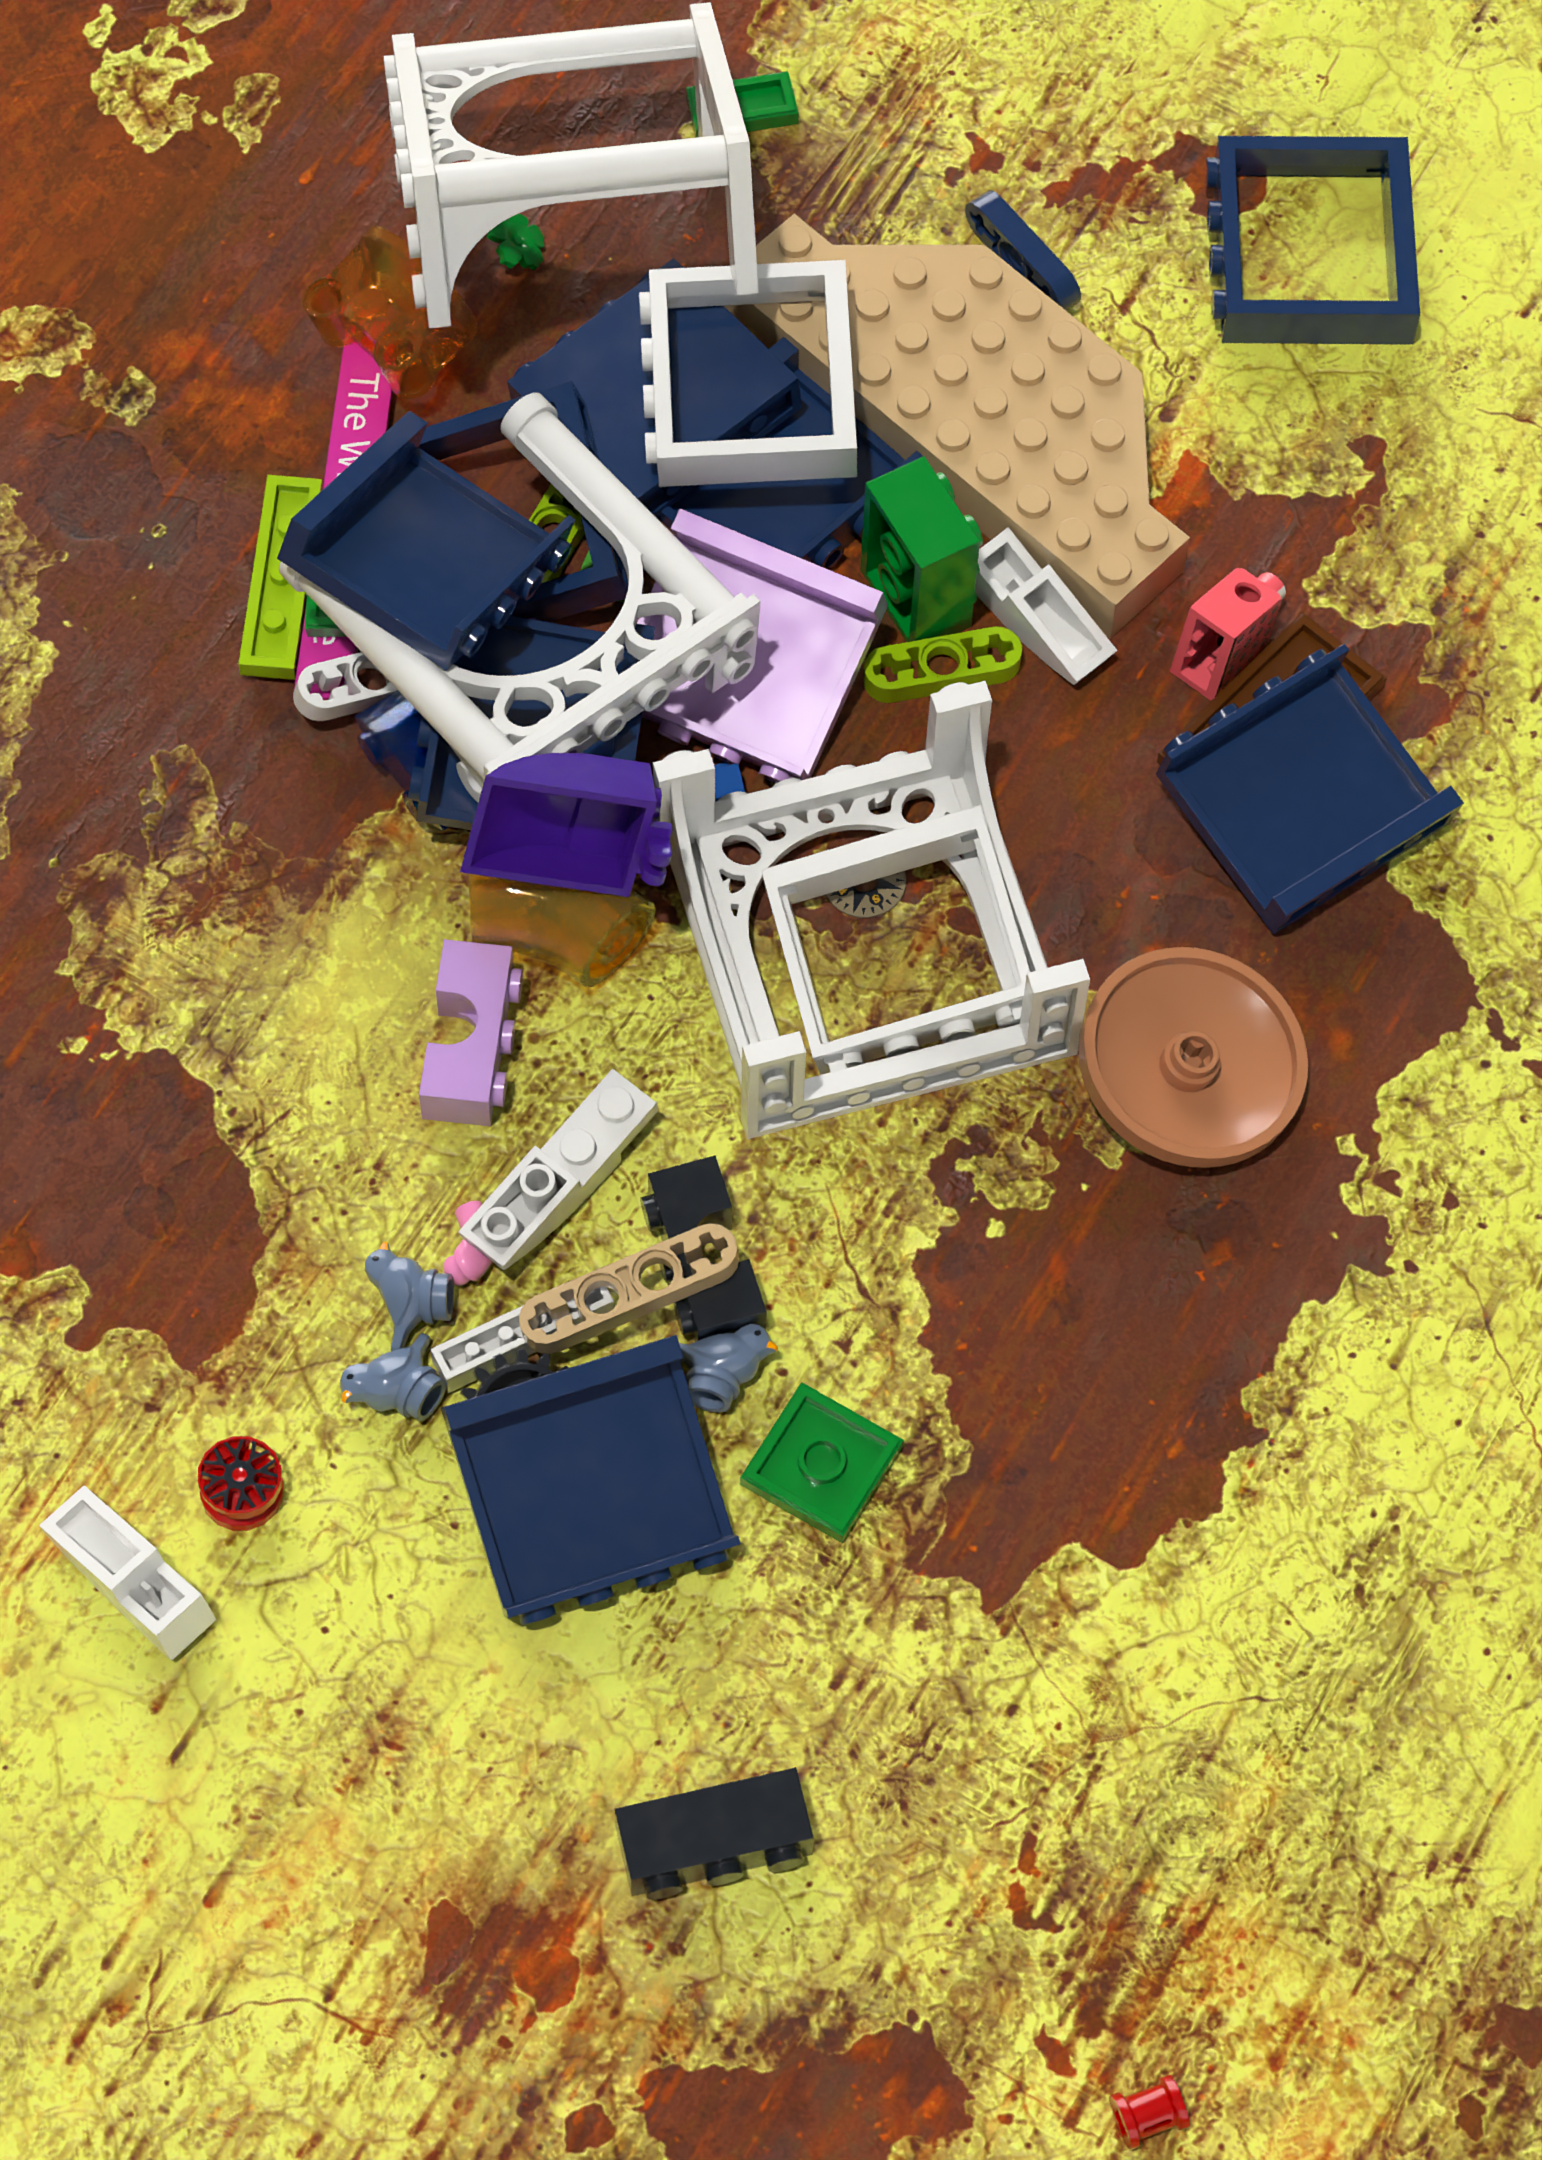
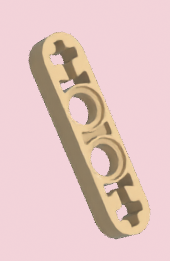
(625, 1278)

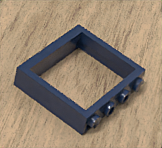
(1314, 320)
(573, 592)

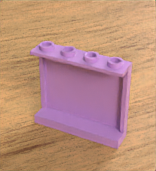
(806, 656)

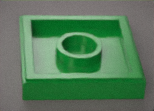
(821, 1462)

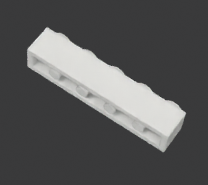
(473, 1349)

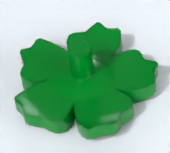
(518, 242)

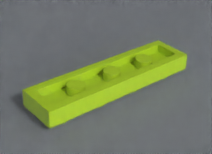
(274, 607)

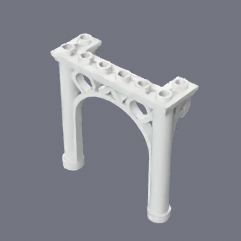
(711, 639)

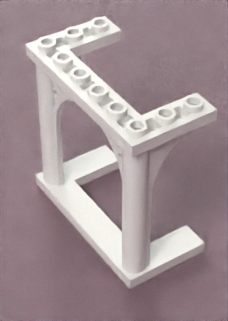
(468, 199)
(772, 1065)

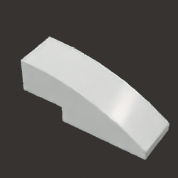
(1039, 609)
(128, 1572)

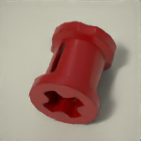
(1149, 2111)

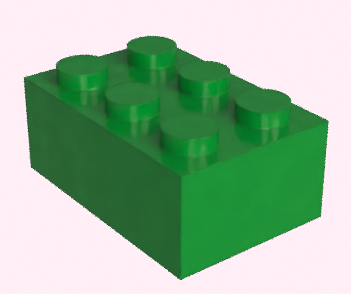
(920, 551)

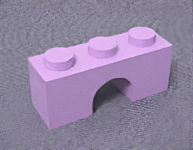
(464, 1078)

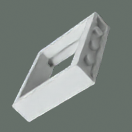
(749, 458)
(876, 859)

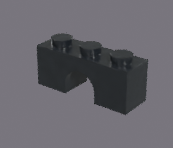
(683, 1200)

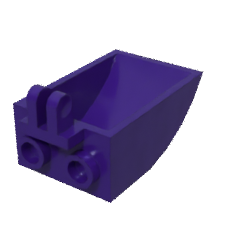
(570, 824)

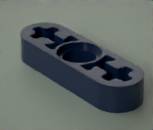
(1021, 248)

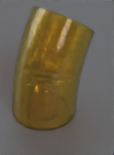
(565, 927)

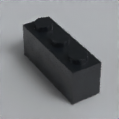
(714, 1834)

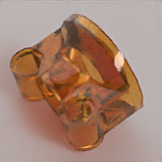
(373, 304)

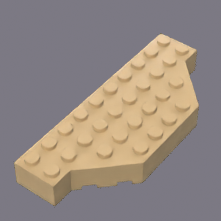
(1001, 398)

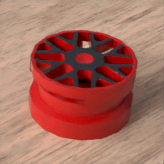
(240, 1484)

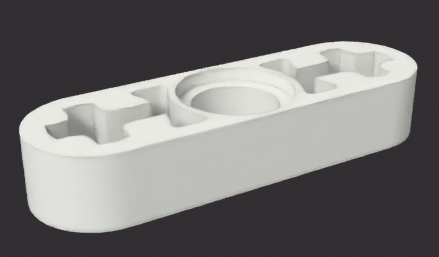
(342, 700)

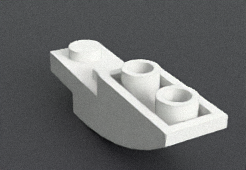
(560, 1174)

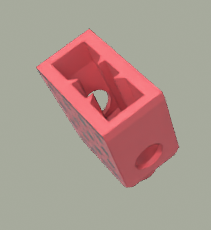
(1241, 612)

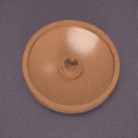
(1193, 1057)

